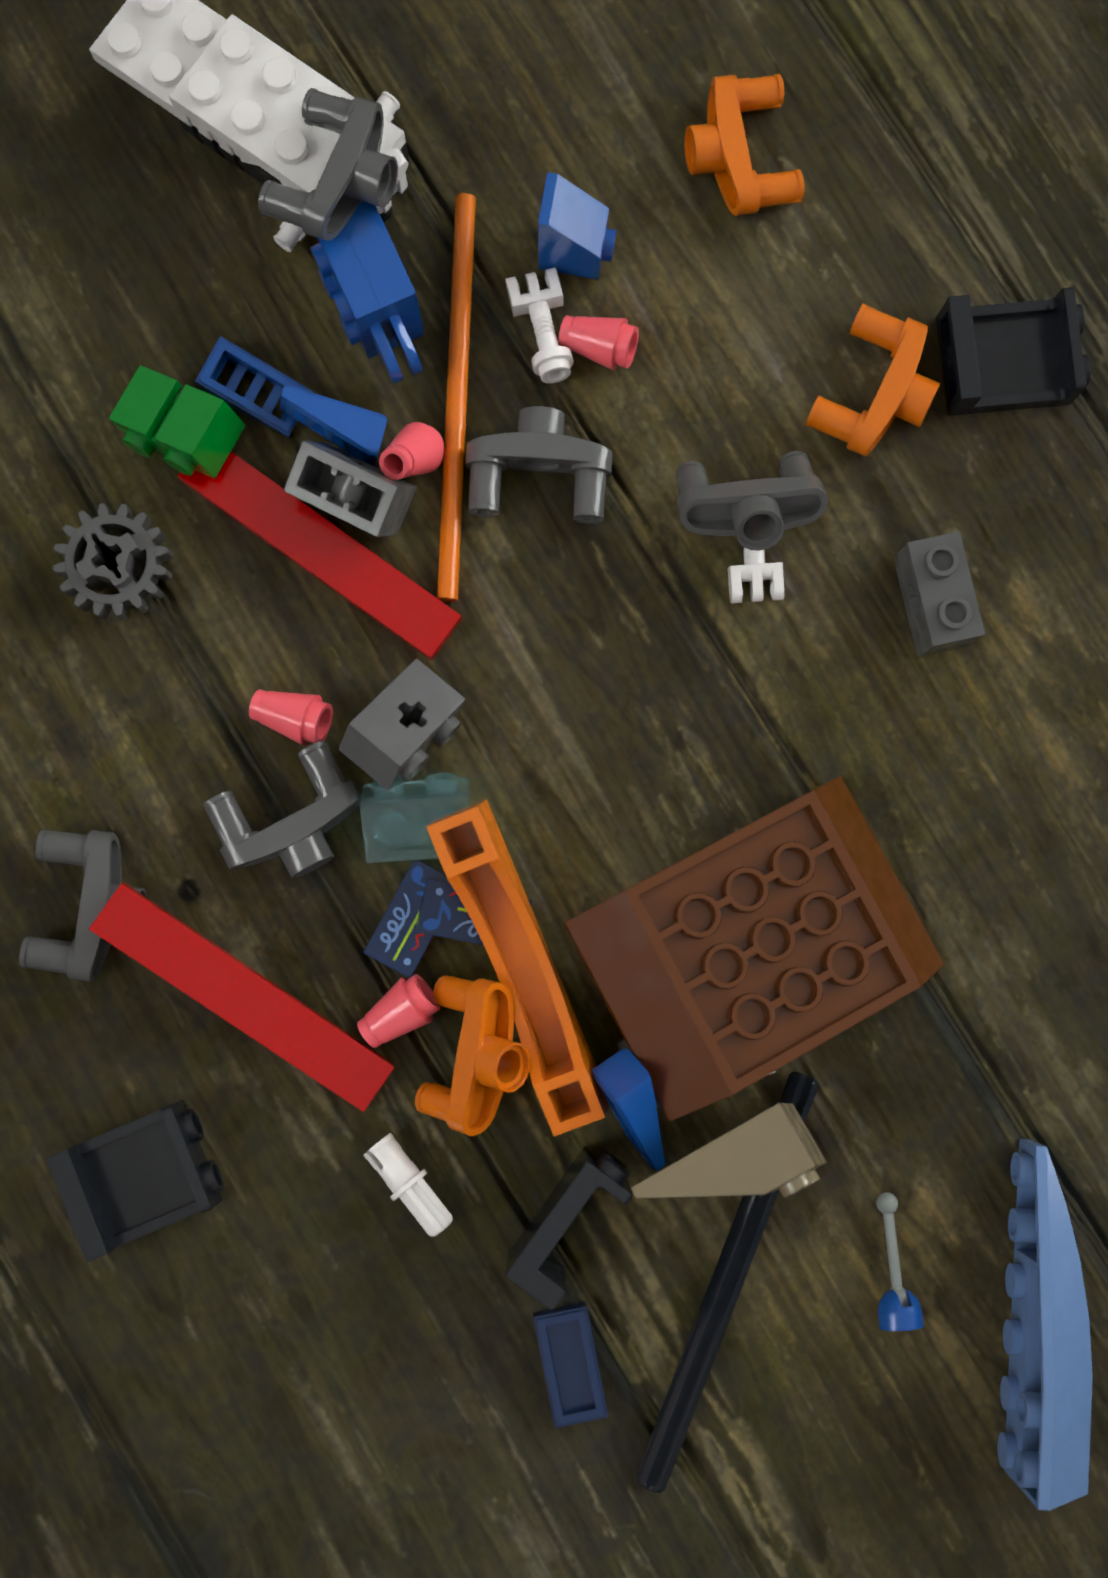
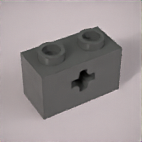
(349, 488)
(938, 594)
(379, 735)

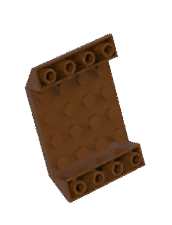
(755, 949)

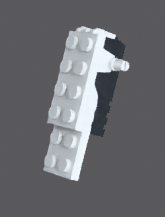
(234, 93)

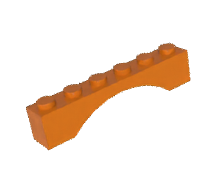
(495, 899)

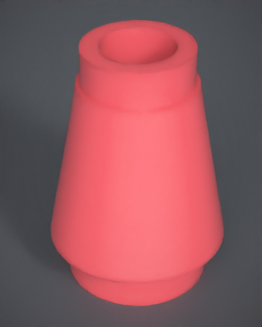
(600, 339)
(413, 452)
(294, 715)
(399, 1011)

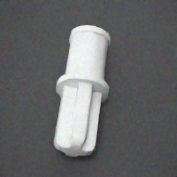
(408, 1184)

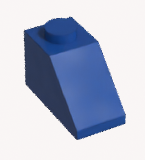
(573, 230)

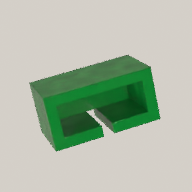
(186, 428)

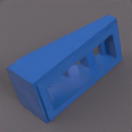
(227, 351)
(341, 423)
(632, 1099)

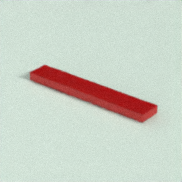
(328, 554)
(241, 996)

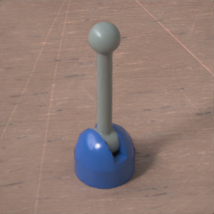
(897, 1307)

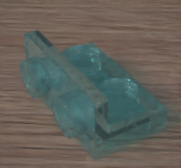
(398, 818)

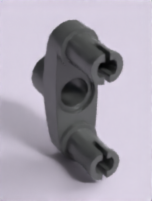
(351, 175)
(541, 448)
(754, 508)
(297, 837)
(102, 863)

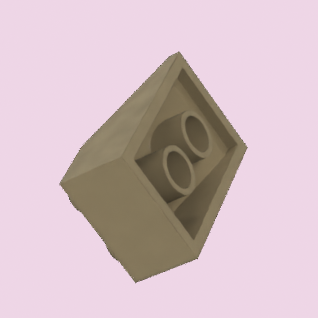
(752, 1159)

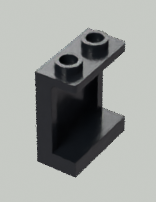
(1012, 354)
(136, 1179)
(529, 1257)

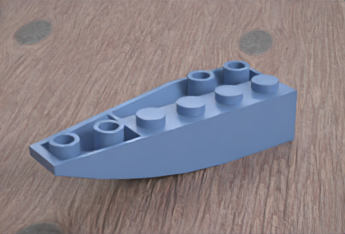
(1046, 1342)

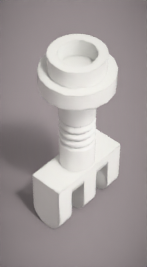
(551, 361)
(755, 571)

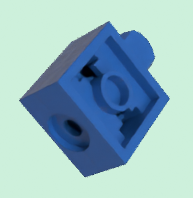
(371, 290)

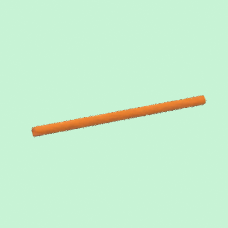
(456, 398)

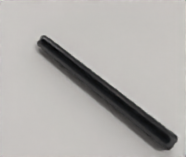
(714, 1316)

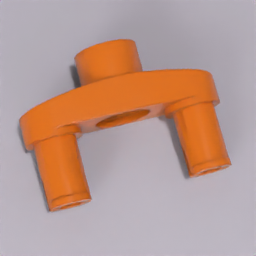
(723, 148)
(901, 393)
(485, 1056)

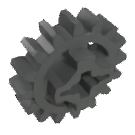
(95, 571)

